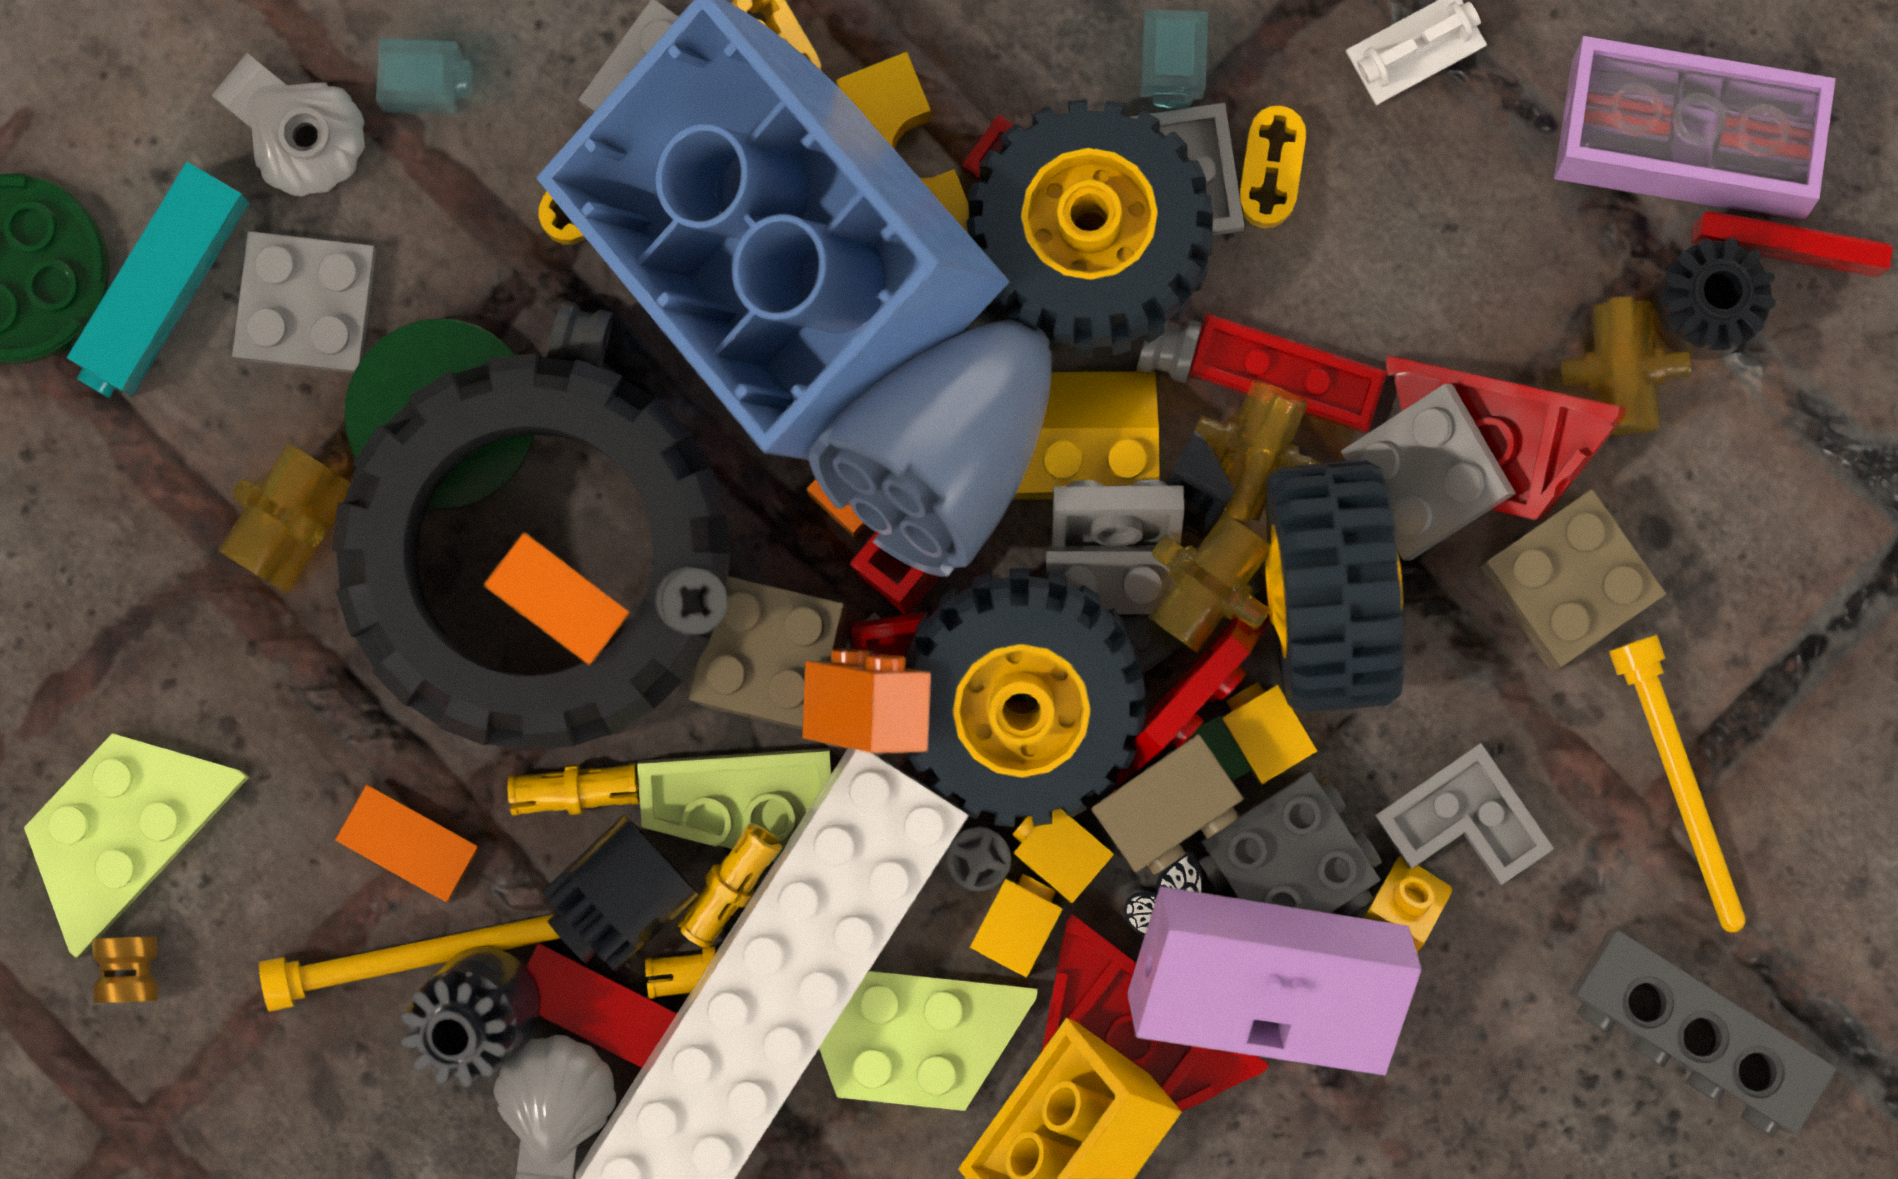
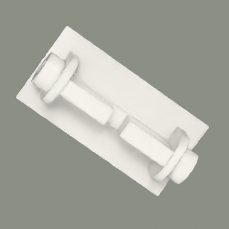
(1416, 48)

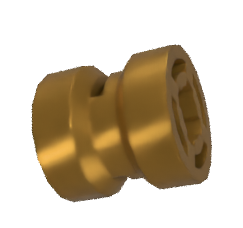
(125, 954)

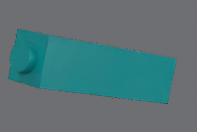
(157, 282)

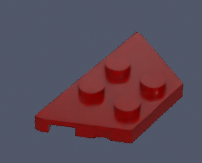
(1533, 432)
(1208, 678)
(1093, 991)

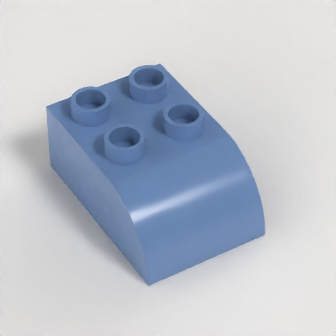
(766, 225)

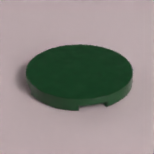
(49, 269)
(408, 362)

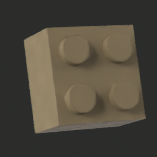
(1572, 580)
(761, 651)
(1168, 805)

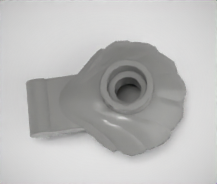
(283, 116)
(553, 1100)

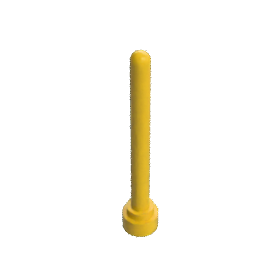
(1641, 667)
(288, 981)

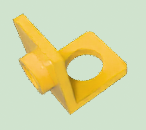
(1410, 899)

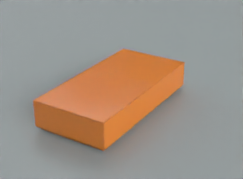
(557, 598)
(407, 843)

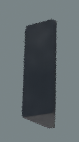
(1204, 486)

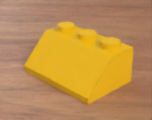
(1096, 431)
(1075, 1116)

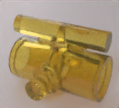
(1627, 363)
(1256, 445)
(284, 517)
(1210, 582)

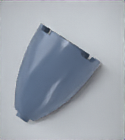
(941, 444)

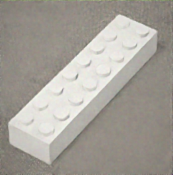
(779, 977)

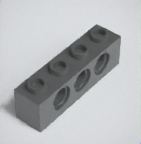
(1794, 1073)

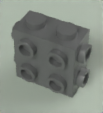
(1294, 852)

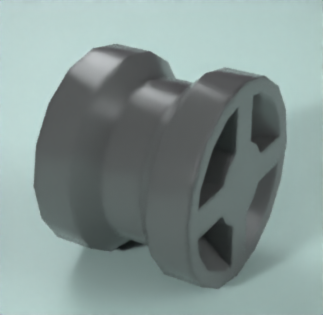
(580, 334)
(1171, 351)
(673, 600)
(982, 851)

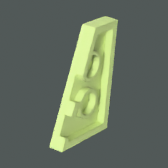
(721, 794)

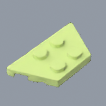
(120, 828)
(921, 1039)

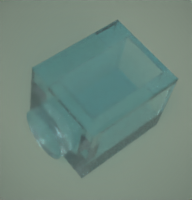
(1173, 57)
(422, 76)

